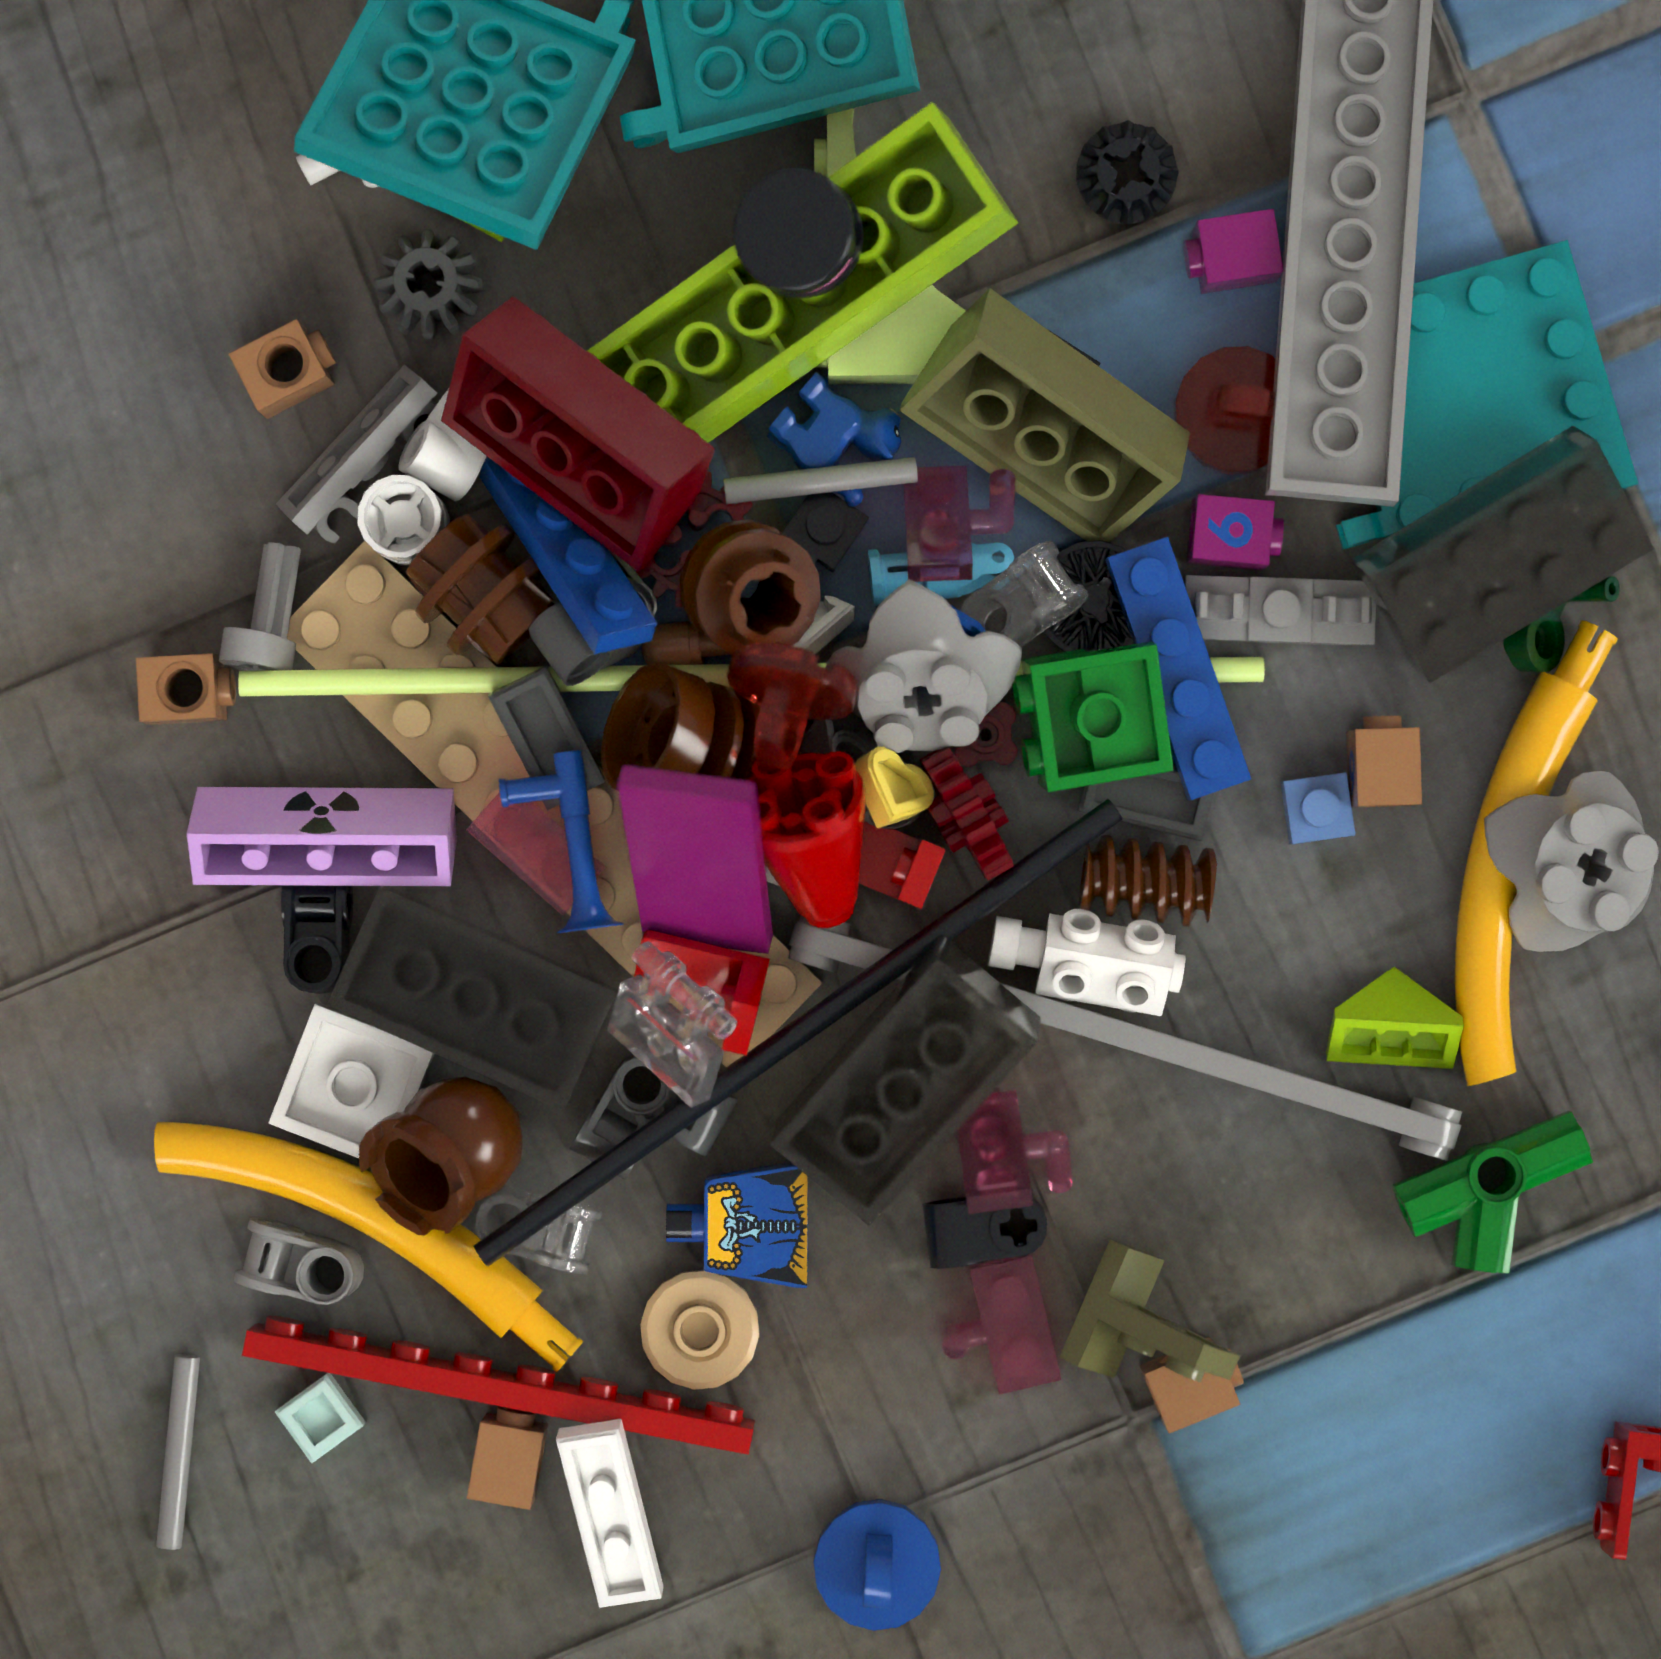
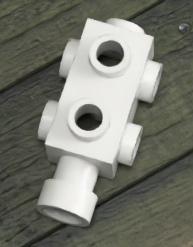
(1093, 960)

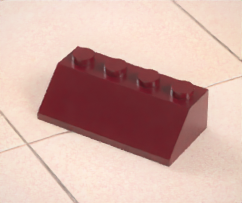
(574, 432)

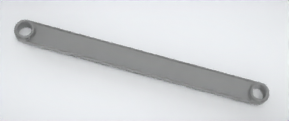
(1424, 1127)

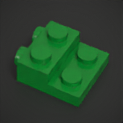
(1093, 716)

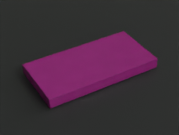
(697, 857)

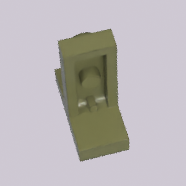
(1116, 1319)

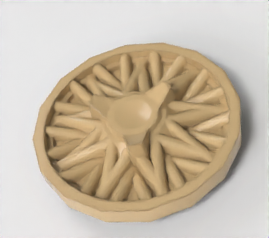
(699, 1329)

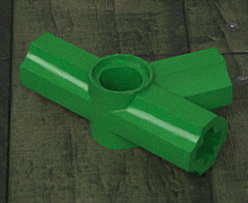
(1489, 1217)

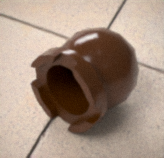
(443, 1153)

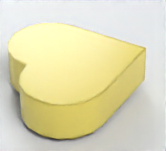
(893, 788)

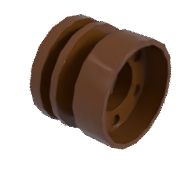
(679, 725)

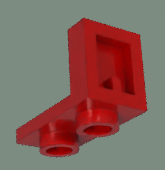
(898, 864)
(730, 973)
(1620, 1464)

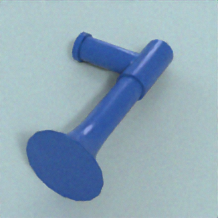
(571, 789)

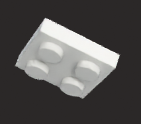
(347, 1080)

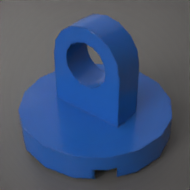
(877, 1564)

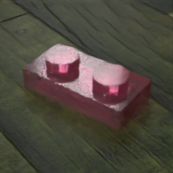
(531, 847)

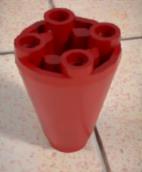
(813, 833)

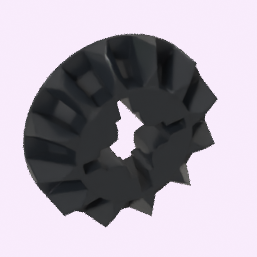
(1135, 201)

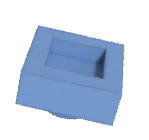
(1317, 808)

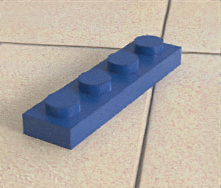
(574, 566)
(1196, 712)

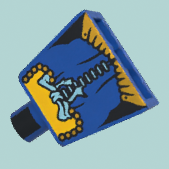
(750, 1224)

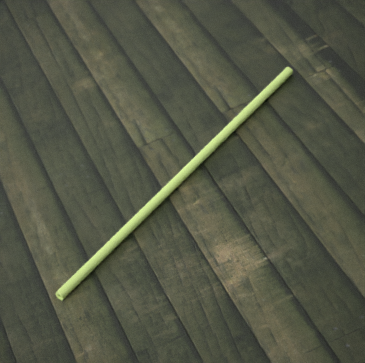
(493, 678)

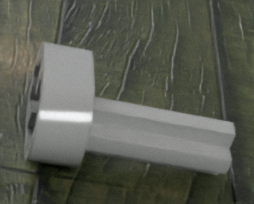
(266, 642)

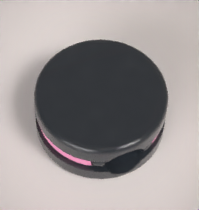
(798, 233)

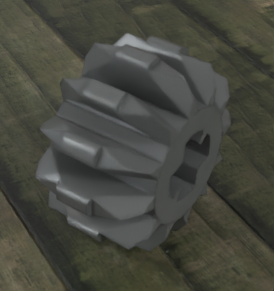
(439, 264)

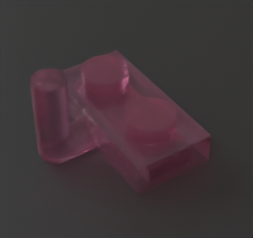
(942, 524)
(997, 1154)
(1010, 1324)

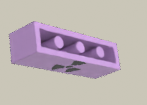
(322, 836)

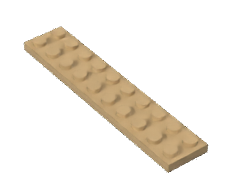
(458, 742)

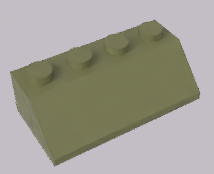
(1051, 416)

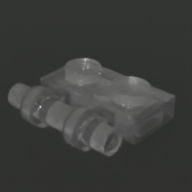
(661, 1035)

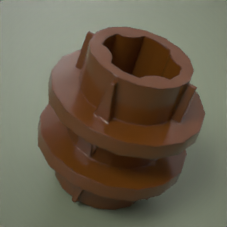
(723, 566)
(478, 588)

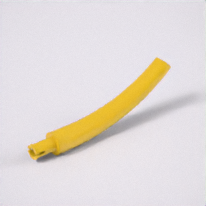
(1527, 766)
(495, 1294)

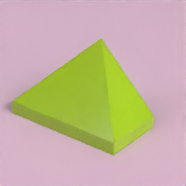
(1395, 1025)

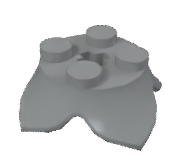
(923, 675)
(1538, 849)

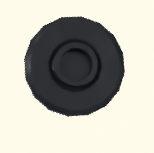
(1100, 619)

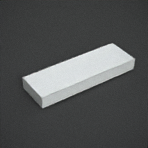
(610, 1513)

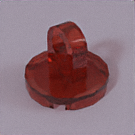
(1228, 409)
(789, 692)

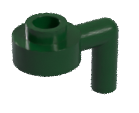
(1542, 642)

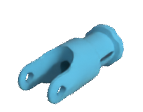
(890, 572)

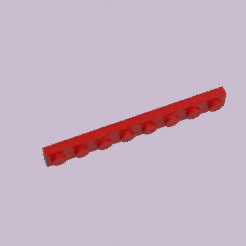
(473, 1379)

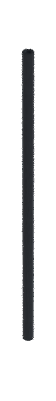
(798, 1032)

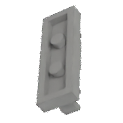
(357, 453)
(1283, 610)

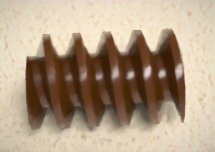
(1148, 879)

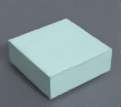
(320, 1417)

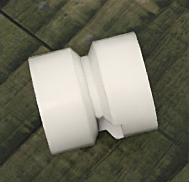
(400, 517)

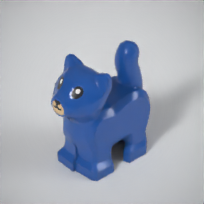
(832, 429)

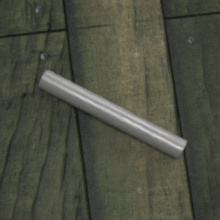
(820, 480)
(178, 1451)

